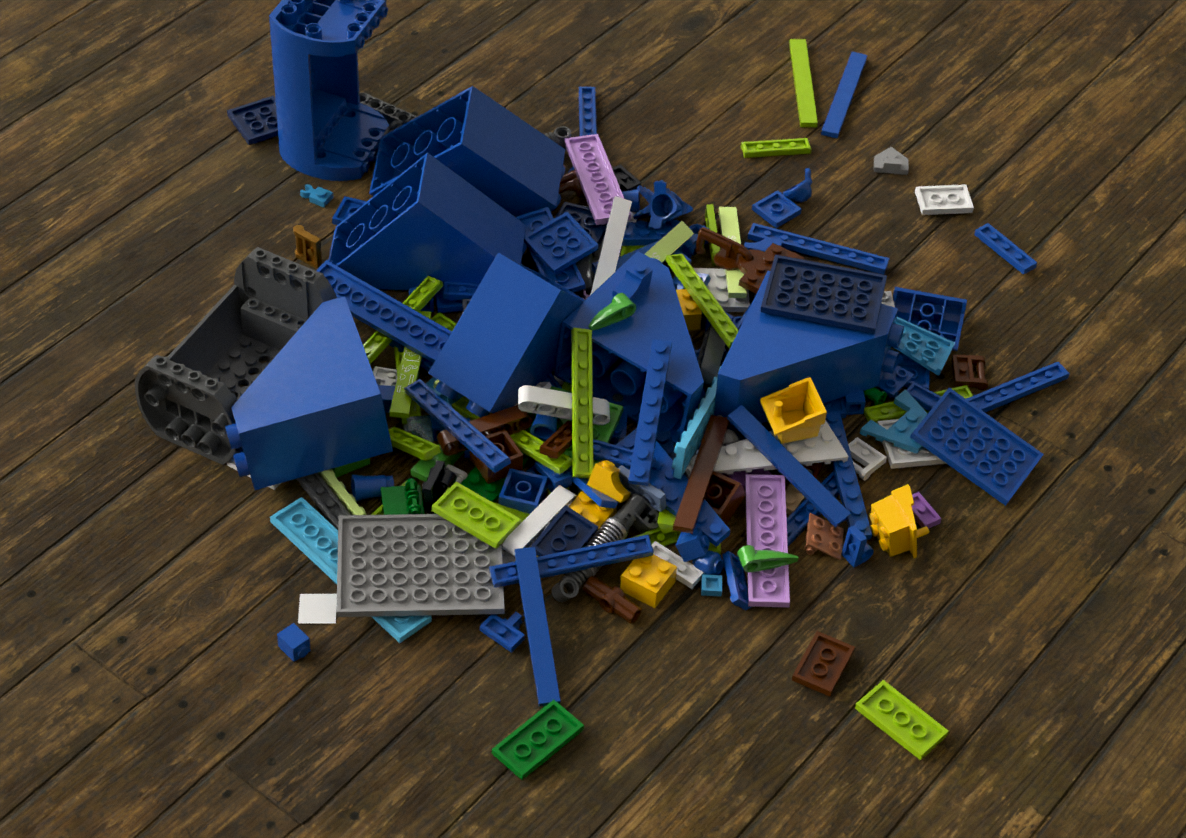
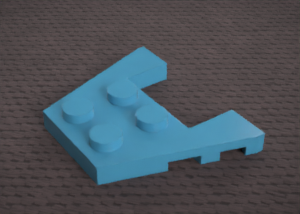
(902, 429)

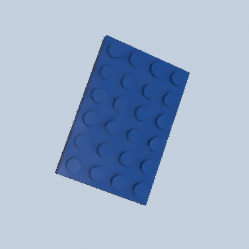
(976, 446)

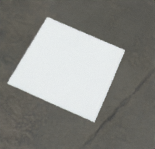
(317, 609)

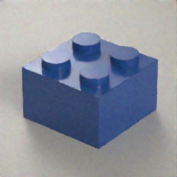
(523, 491)

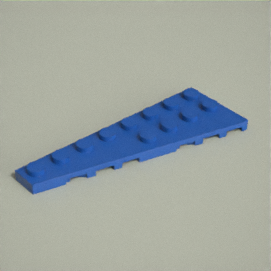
(674, 489)

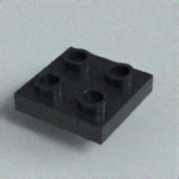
(437, 484)

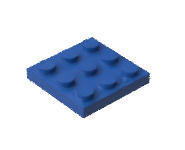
(560, 243)

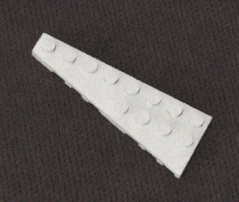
(745, 456)

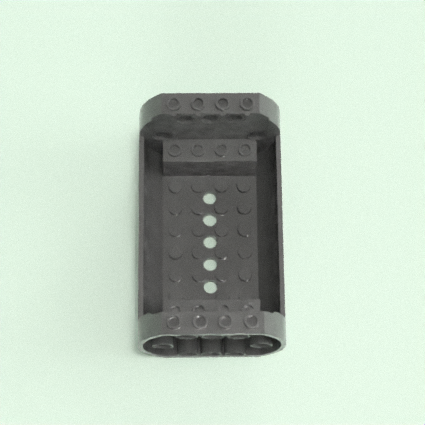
(193, 389)

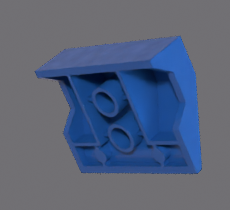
(932, 312)

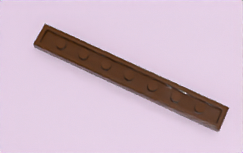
(701, 474)

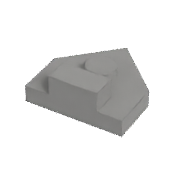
(891, 162)

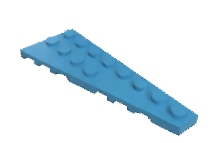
(924, 346)

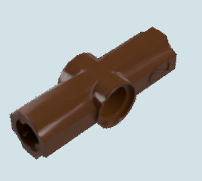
(612, 599)

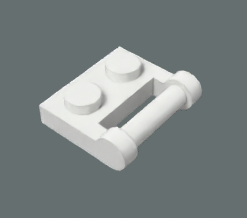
(866, 456)

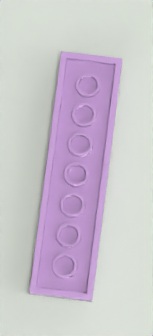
(594, 175)
(767, 531)

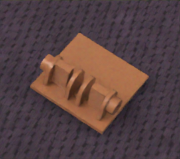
(823, 537)

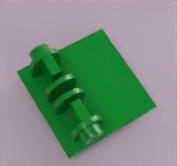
(402, 499)

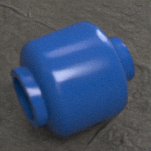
(710, 563)

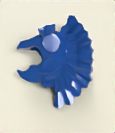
(662, 206)

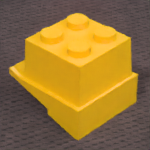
(795, 411)
(895, 523)

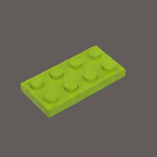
(476, 515)
(901, 719)

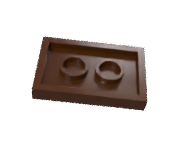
(823, 663)

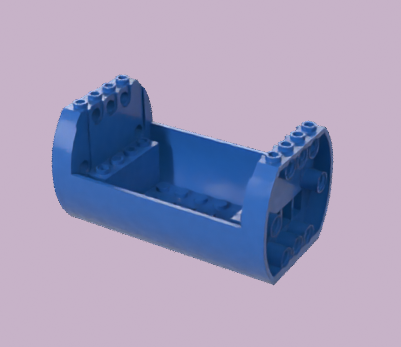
(317, 86)

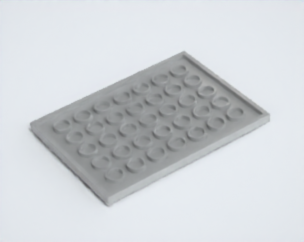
(413, 568)

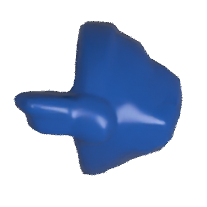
(801, 191)

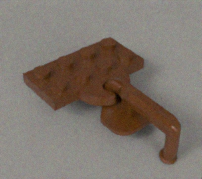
(735, 256)

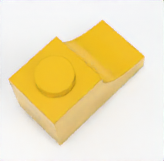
(606, 480)

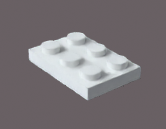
(944, 199)

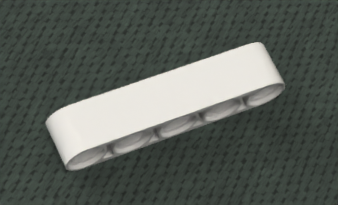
(558, 404)
(538, 520)

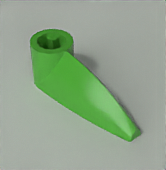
(618, 310)
(759, 560)

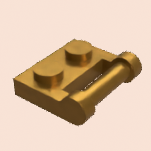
(307, 247)

